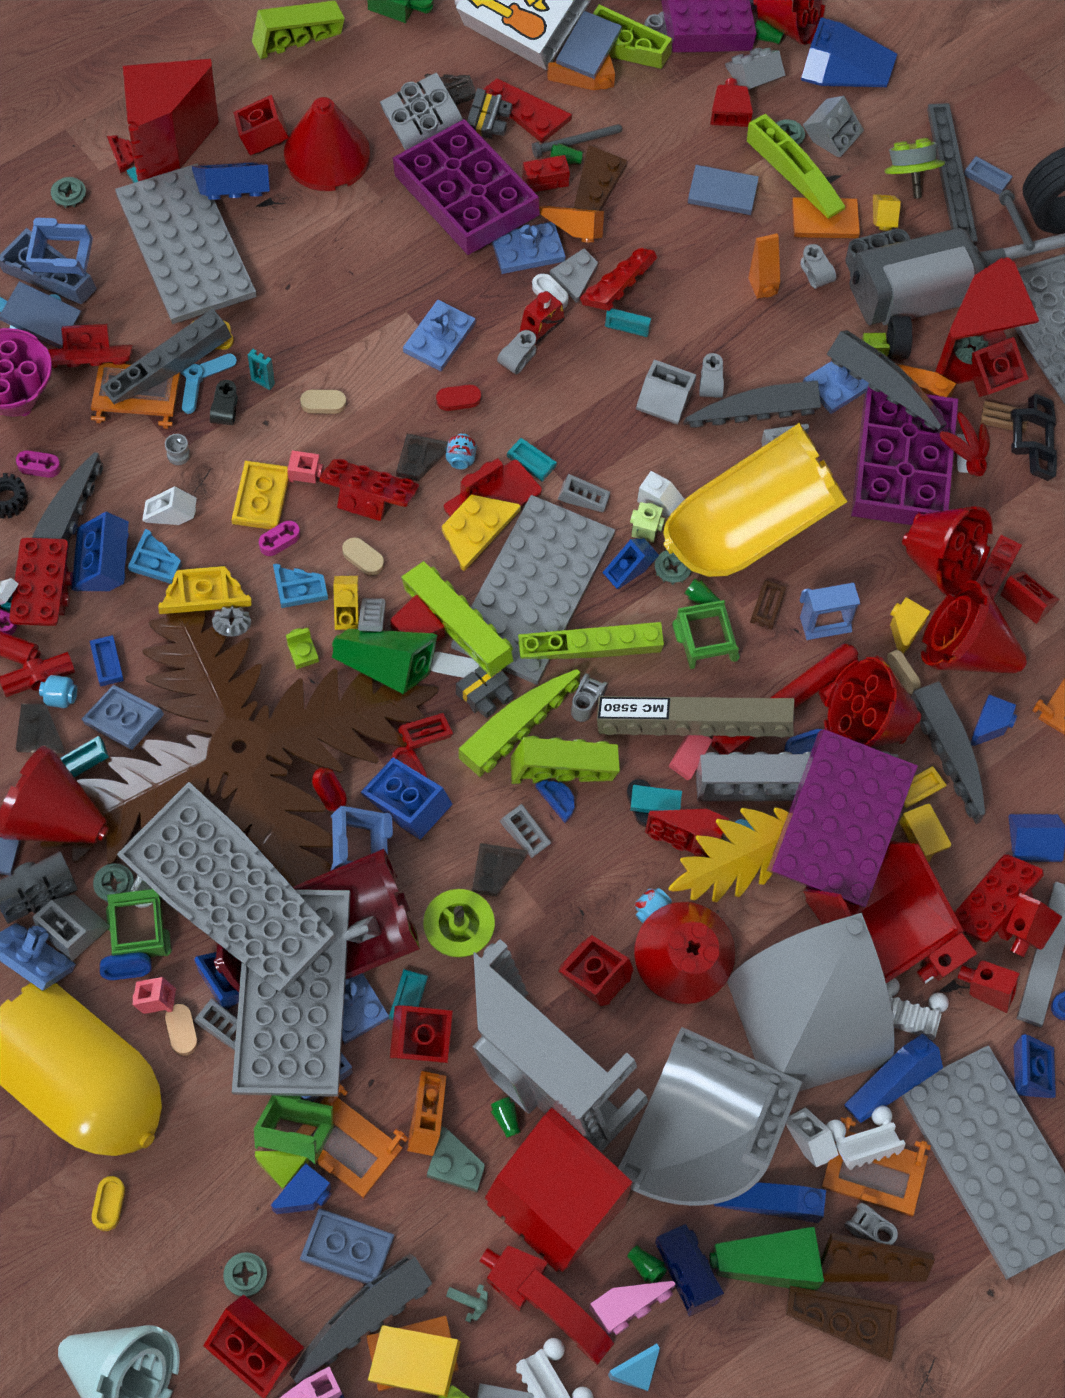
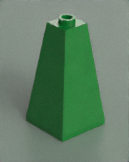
(387, 656)
(771, 1259)

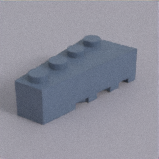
(64, 284)

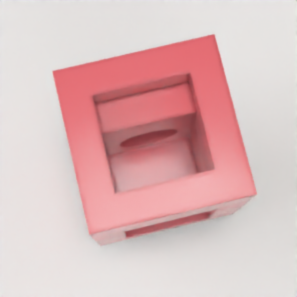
(304, 467)
(154, 995)

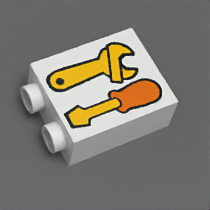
(524, 26)

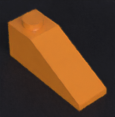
(603, 80)
(576, 222)
(765, 266)
(930, 382)
(427, 1114)

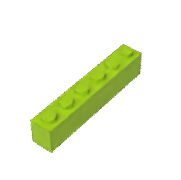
(460, 620)

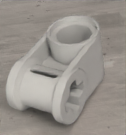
(817, 266)
(518, 352)
(712, 376)
(587, 695)
(870, 1225)

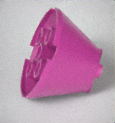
(23, 371)

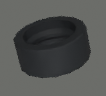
(899, 337)

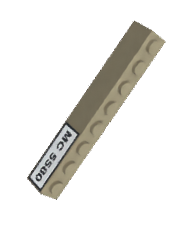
(696, 716)

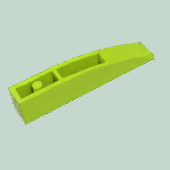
(793, 164)
(592, 642)
(514, 723)

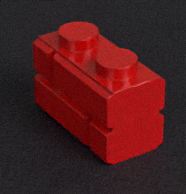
(546, 173)

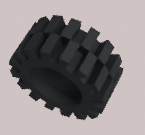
(18, 500)

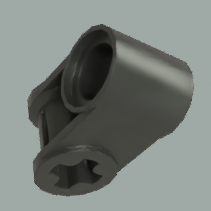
(224, 403)

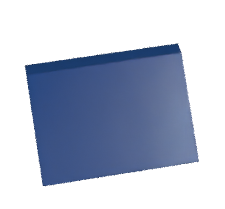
(1037, 837)
(217, 983)
(1034, 1068)

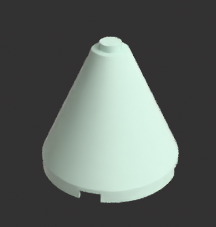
(121, 1362)

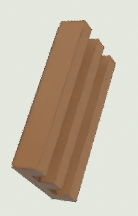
(1001, 412)

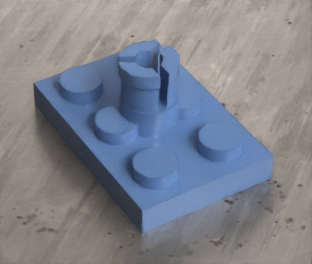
(528, 248)
(439, 335)
(836, 386)
(32, 957)
(361, 1008)

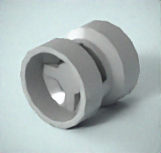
(177, 449)

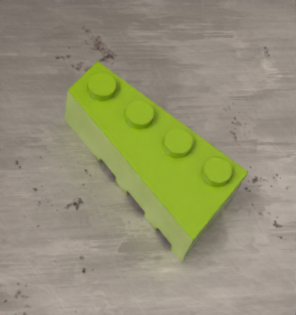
(295, 25)
(636, 41)
(564, 760)

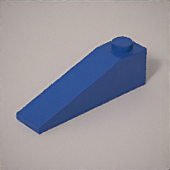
(899, 1075)
(781, 1201)

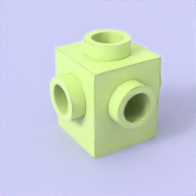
(647, 521)

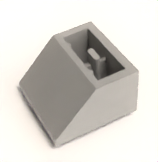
(757, 67)
(834, 126)
(666, 392)
(70, 925)

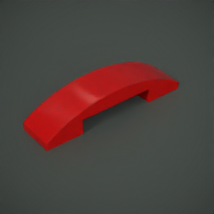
(998, 564)
(566, 1315)

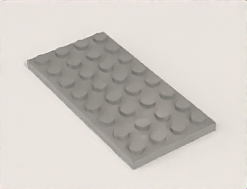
(185, 245)
(540, 577)
(294, 1037)
(994, 1159)

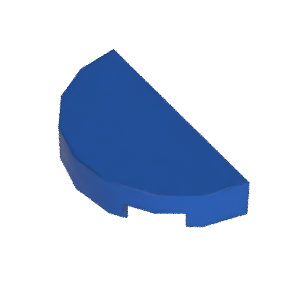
(558, 797)

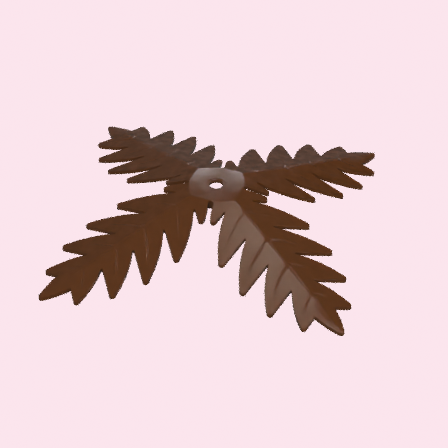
(219, 703)

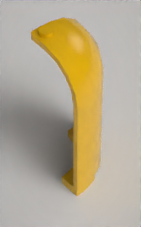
(753, 507)
(77, 1073)

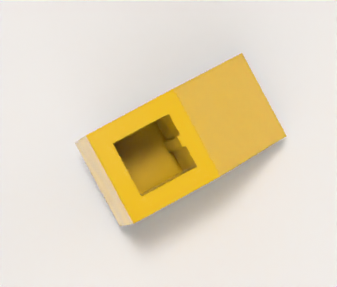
(346, 602)

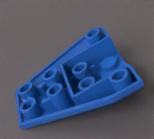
(846, 58)

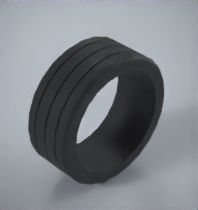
(1041, 192)

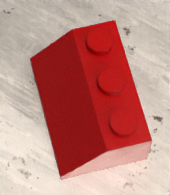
(253, 1346)

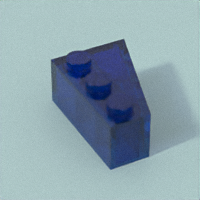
(689, 1269)

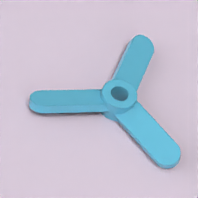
(202, 371)

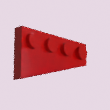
(530, 112)
(613, 283)

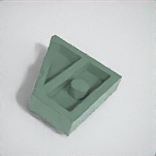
(455, 1163)

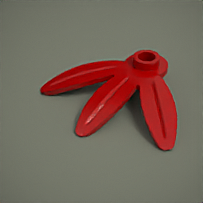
(975, 450)

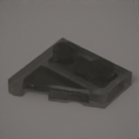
(459, 87)
(419, 456)
(37, 730)
(495, 868)

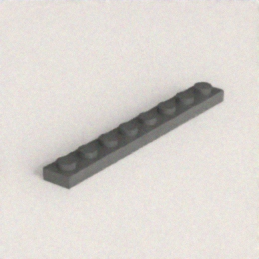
(952, 172)

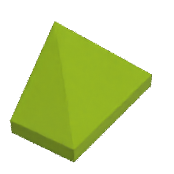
(280, 1165)

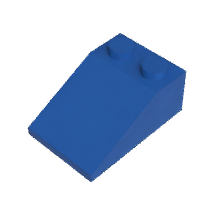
(408, 796)

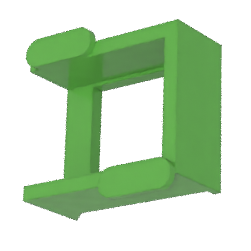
(684, 635)
(158, 947)
(296, 1110)

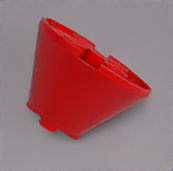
(792, 17)
(950, 545)
(870, 705)
(663, 956)

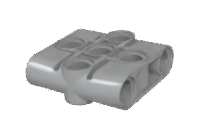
(434, 92)

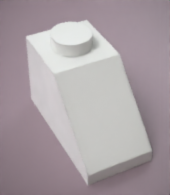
(660, 492)
(170, 507)
(812, 1137)

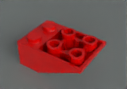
(683, 826)

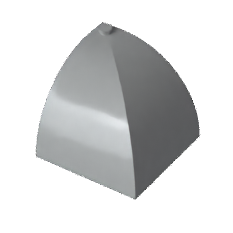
(817, 1004)
(708, 1124)

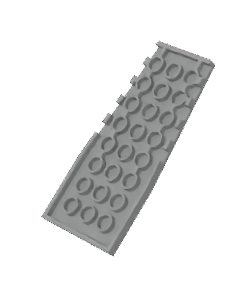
(1047, 338)
(227, 888)

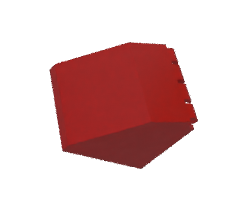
(169, 113)
(991, 305)
(904, 911)
(558, 1191)

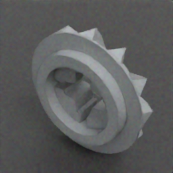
(240, 625)

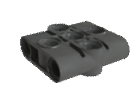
(35, 887)

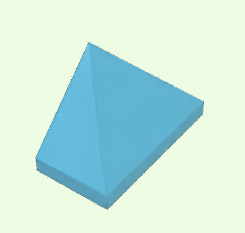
(637, 1370)

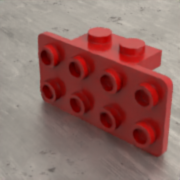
(88, 345)
(497, 482)
(367, 490)
(41, 582)
(994, 898)

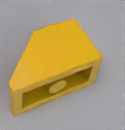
(886, 211)
(907, 623)

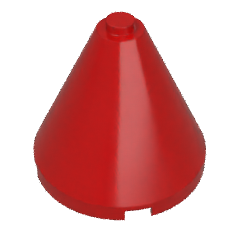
(326, 148)
(971, 635)
(50, 805)

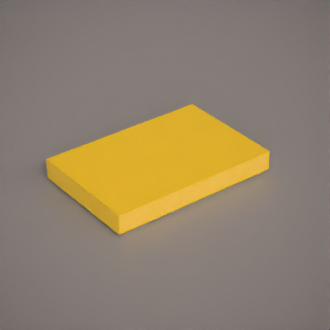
(260, 495)
(414, 1361)

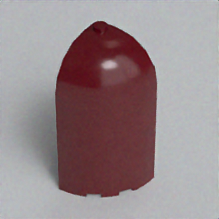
(372, 894)

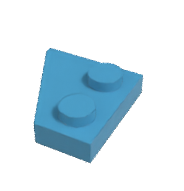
(154, 559)
(299, 586)

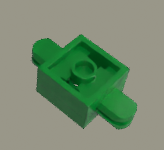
(400, 9)

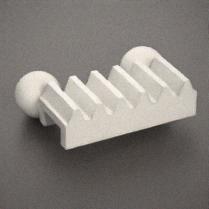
(913, 1017)
(870, 1143)
(542, 1377)

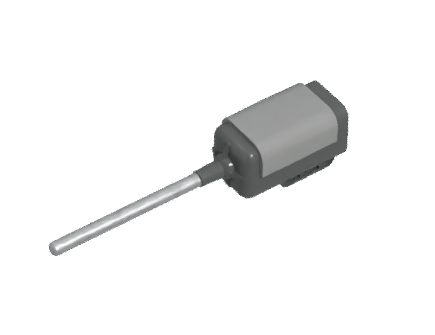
(923, 273)

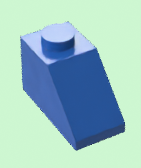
(630, 562)
(993, 720)
(303, 1192)

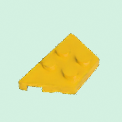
(476, 526)
(203, 590)

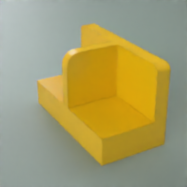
(924, 828)

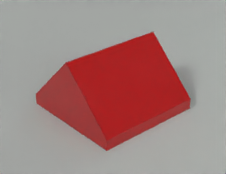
(1028, 596)

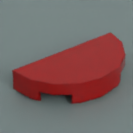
(122, 152)

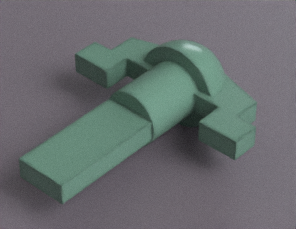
(480, 1305)

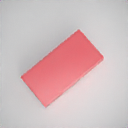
(688, 755)

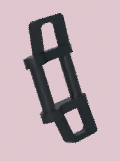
(1034, 449)

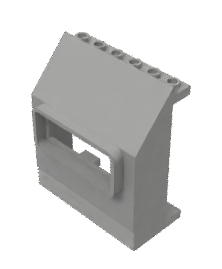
(541, 1063)

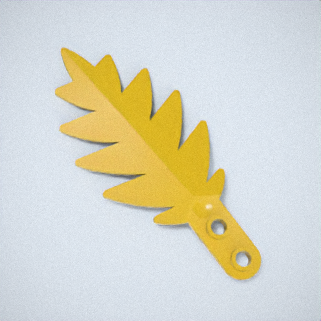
(727, 861)

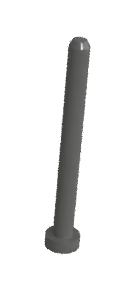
(538, 149)
(1007, 199)

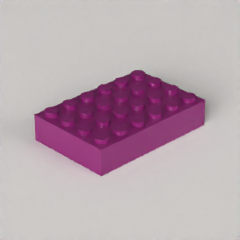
(709, 25)
(466, 186)
(902, 461)
(842, 818)

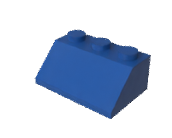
(232, 179)
(100, 554)

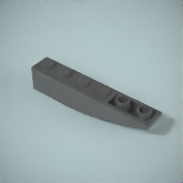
(169, 357)
(884, 376)
(760, 403)
(69, 503)
(952, 745)
(364, 1313)

